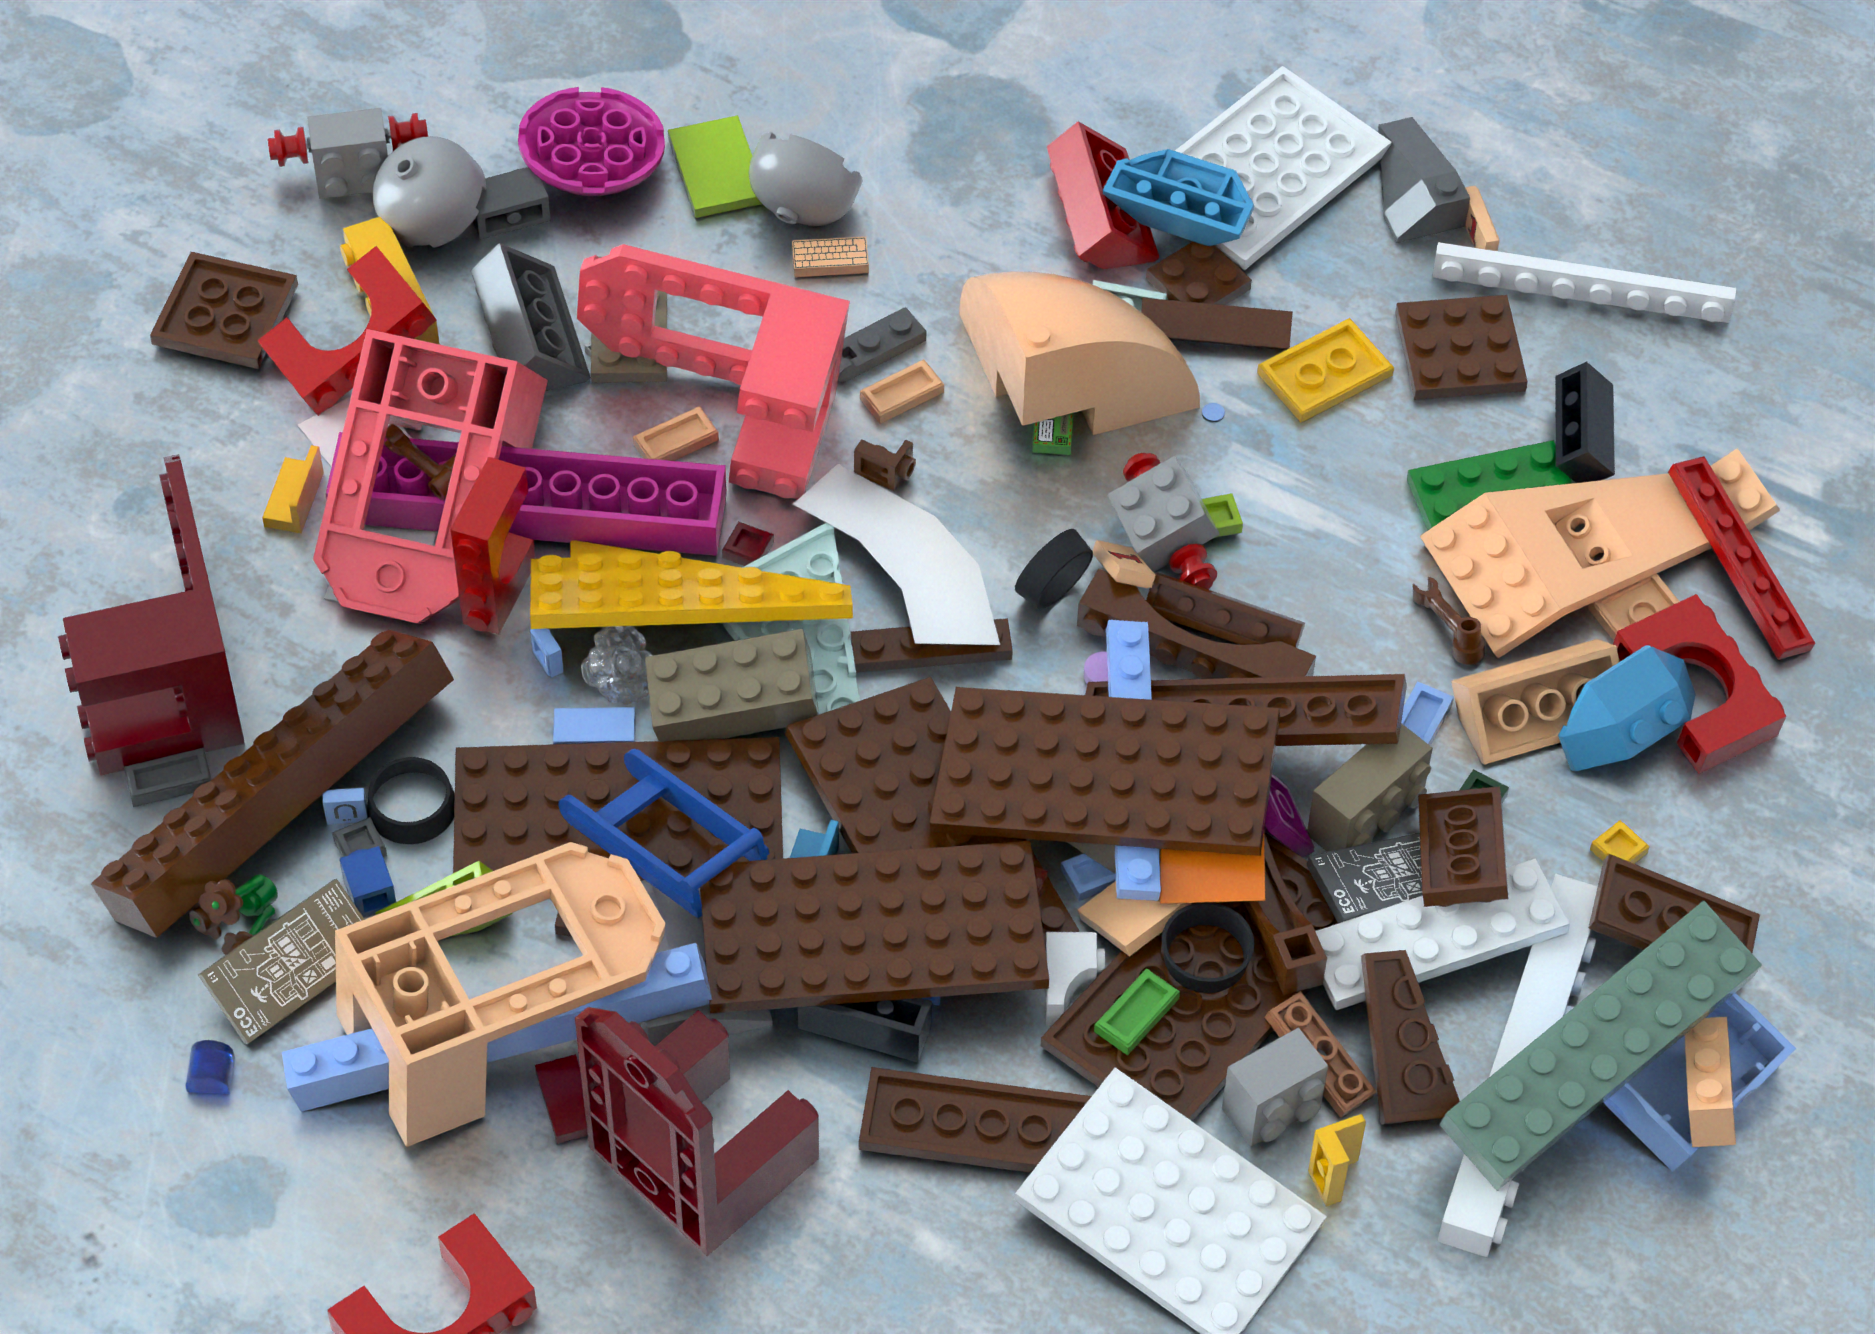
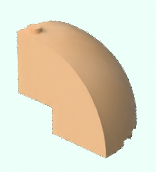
(1072, 350)

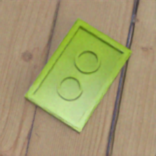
(714, 165)

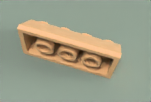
(1528, 700)

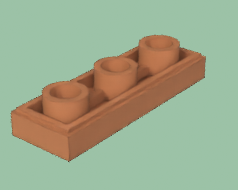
(1345, 1083)

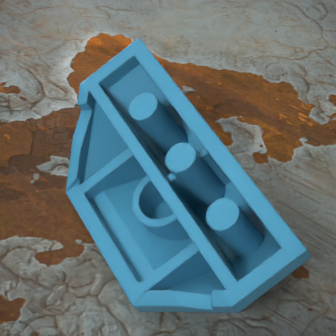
(1181, 196)
(1627, 709)

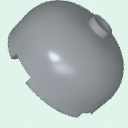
(802, 180)
(428, 191)

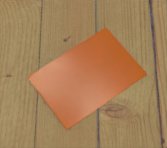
(1211, 877)

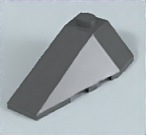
(1419, 184)

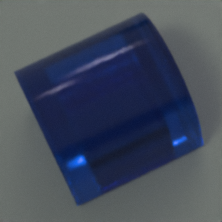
(210, 1067)

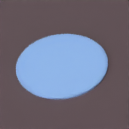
(1213, 411)

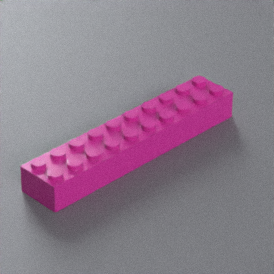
(572, 498)

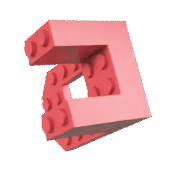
(783, 380)
(411, 386)

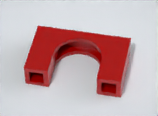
(326, 375)
(488, 558)
(1694, 635)
(496, 1288)

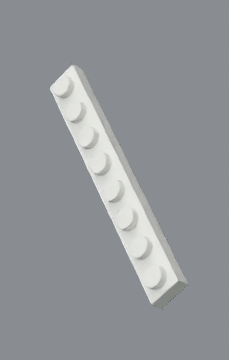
(1584, 282)

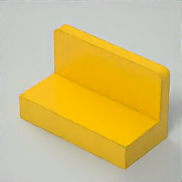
(294, 492)
(1332, 1153)

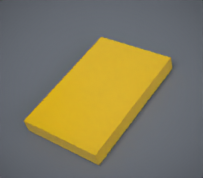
(1325, 370)

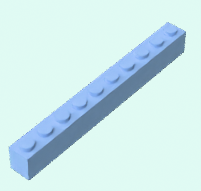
(359, 1066)

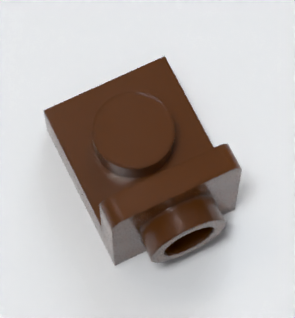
(883, 466)

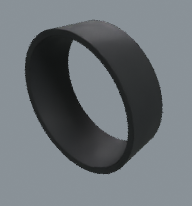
(1054, 569)
(415, 831)
(1214, 915)

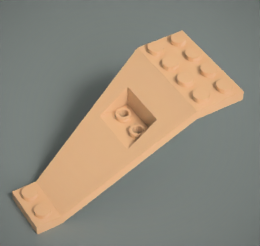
(1525, 567)

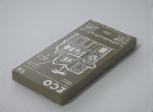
(281, 963)

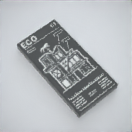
(1368, 876)

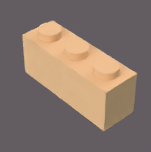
(1710, 1084)

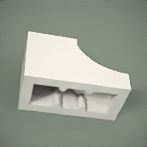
(1072, 967)

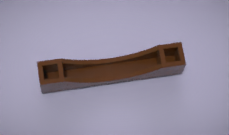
(1174, 646)
(1286, 934)

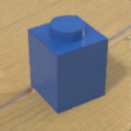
(367, 880)

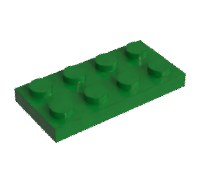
(1453, 484)

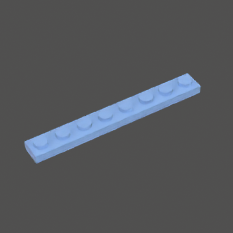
(1130, 678)

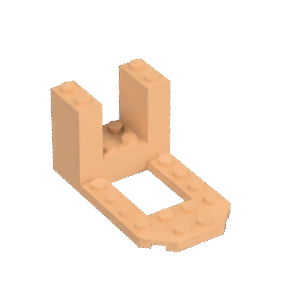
(437, 1037)

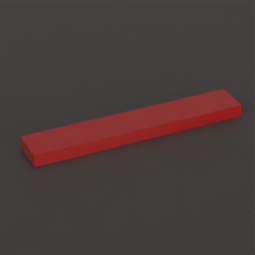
(1741, 558)

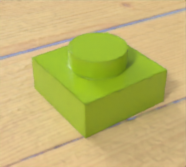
(1224, 514)

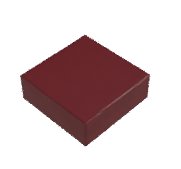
(747, 544)

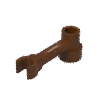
(440, 474)
(1467, 641)

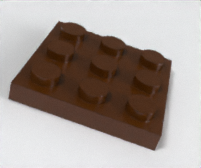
(223, 309)
(1461, 347)

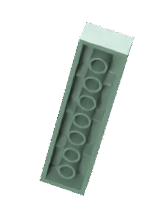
(1600, 1045)

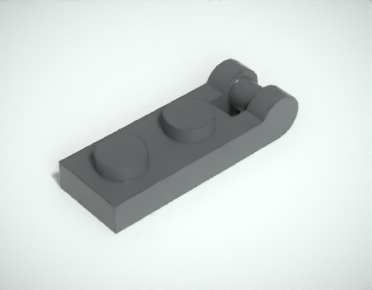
(880, 343)

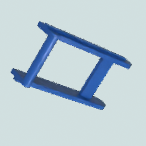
(653, 784)

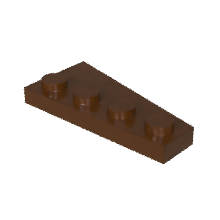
(1405, 1048)

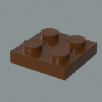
(1199, 276)

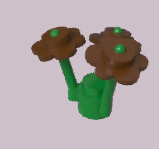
(225, 904)

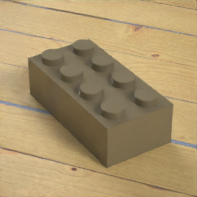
(732, 687)

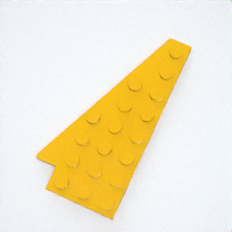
(639, 588)

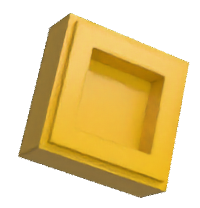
(1620, 842)

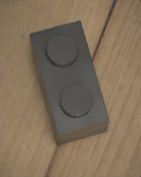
(511, 203)

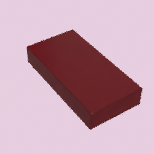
(563, 1097)

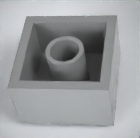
(1275, 1087)

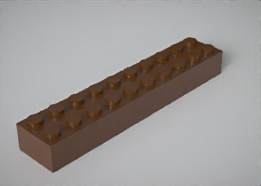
(271, 782)

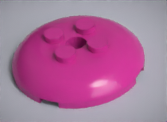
(591, 141)

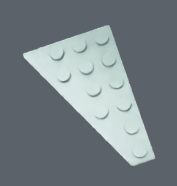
(829, 641)

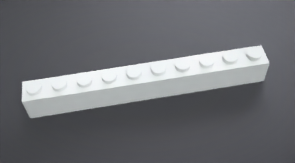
(1541, 1000)

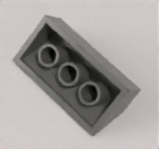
(529, 316)

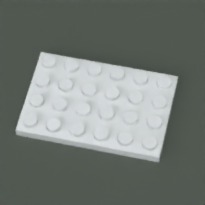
(1290, 153)
(1169, 1208)

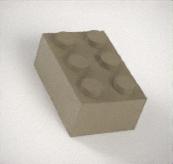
(1369, 792)

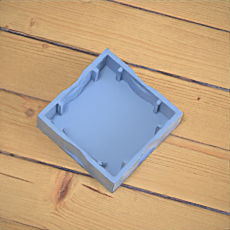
(1657, 1097)

